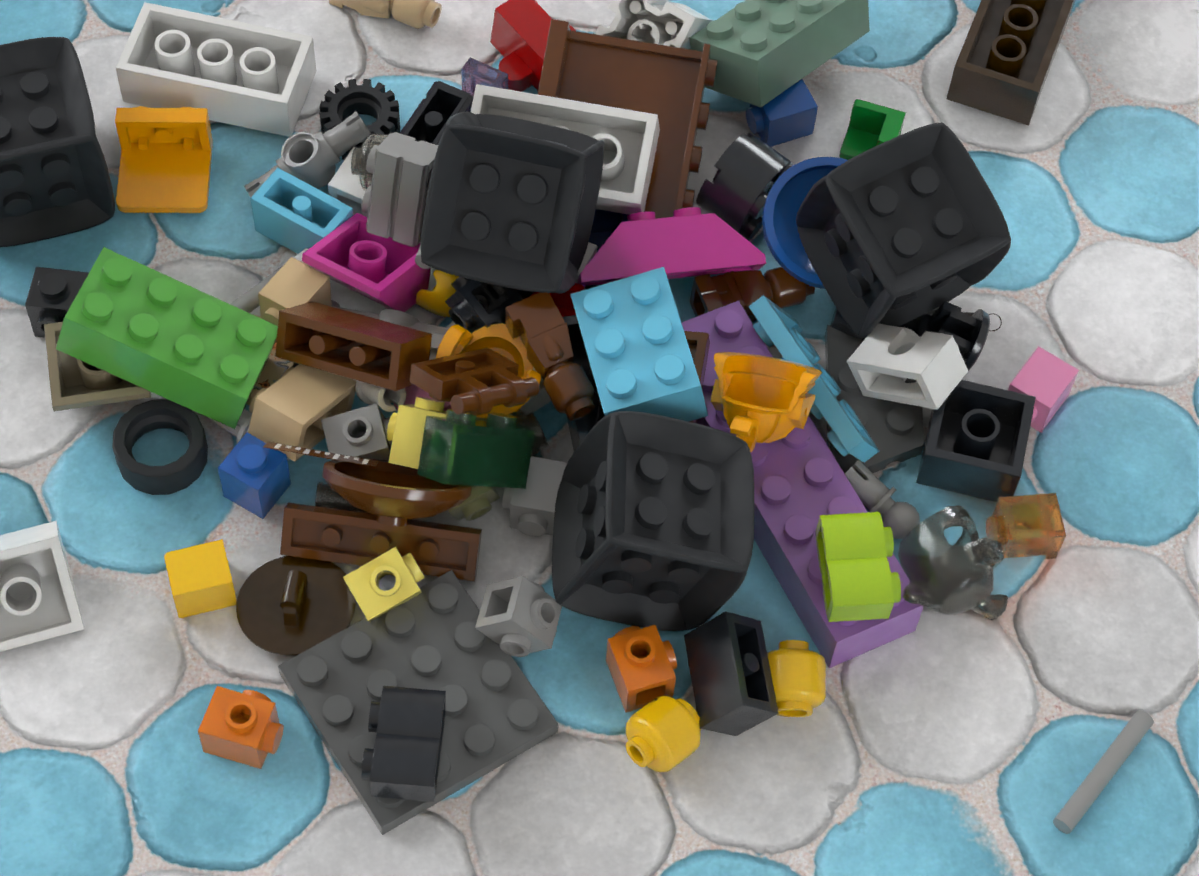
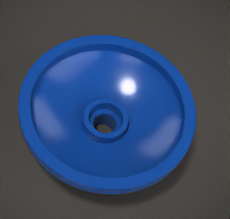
(781, 212)

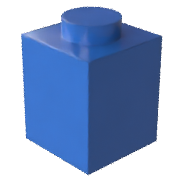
(785, 116)
(254, 475)

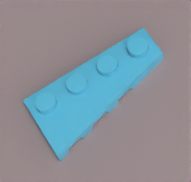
(784, 331)

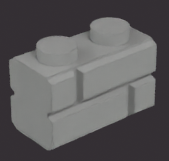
(398, 187)

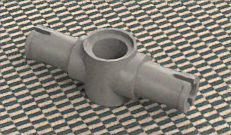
(314, 156)

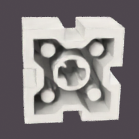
(654, 22)

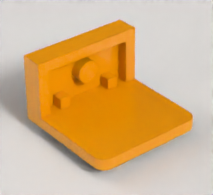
(163, 159)

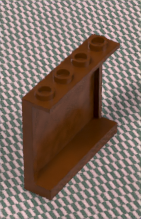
(639, 79)

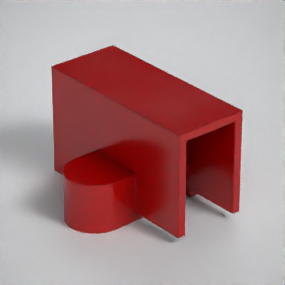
(521, 37)

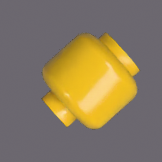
(797, 678)
(663, 733)

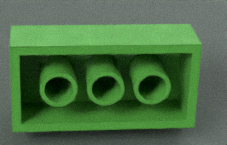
(167, 337)

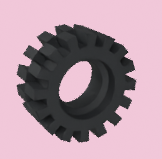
(363, 100)

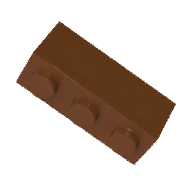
(351, 344)

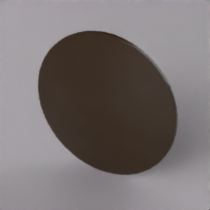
(294, 604)

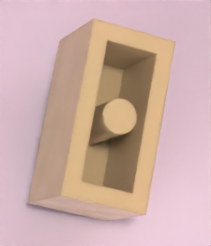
(296, 403)

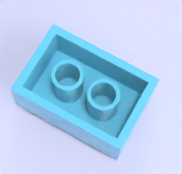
(639, 347)

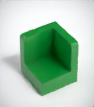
(870, 127)

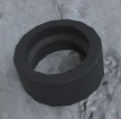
(153, 416)

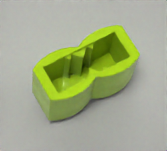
(856, 566)

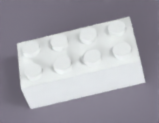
(229, 66)
(627, 135)

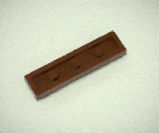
(359, 538)

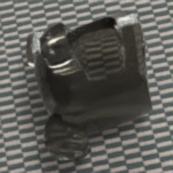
(952, 576)

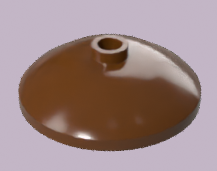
(392, 491)

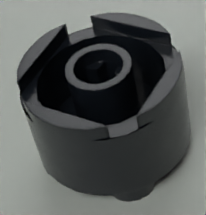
(742, 183)

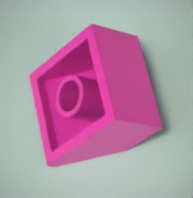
(370, 264)

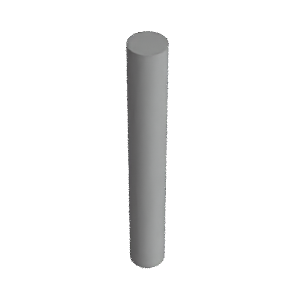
(1103, 772)

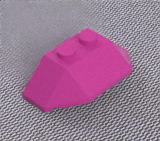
(682, 244)

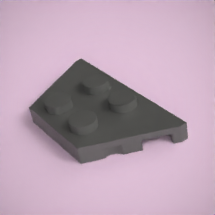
(891, 425)

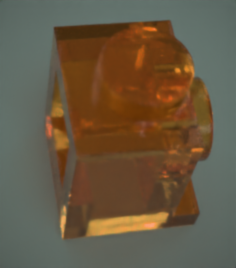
(1027, 525)

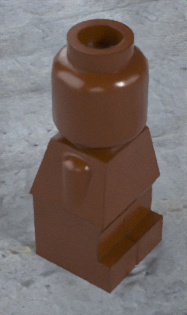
(747, 287)
(551, 353)

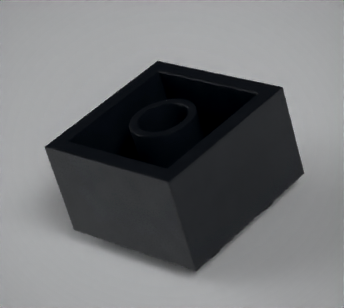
(977, 441)

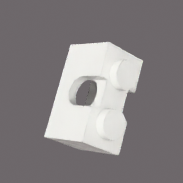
(898, 353)

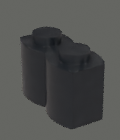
(406, 743)

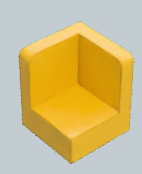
(200, 578)

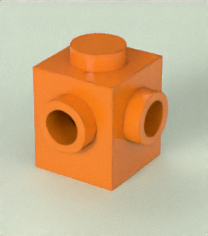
(641, 666)
(241, 727)

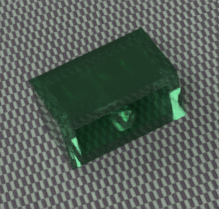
(476, 451)

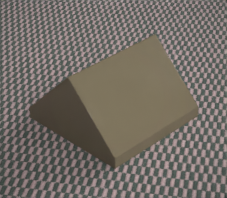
(80, 384)

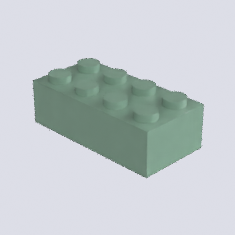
(777, 42)

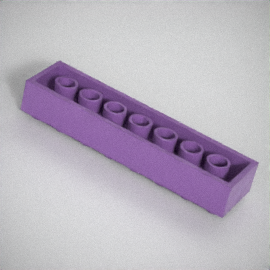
(792, 487)

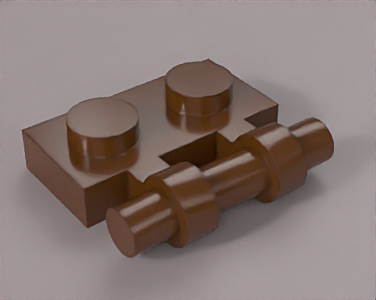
(474, 381)

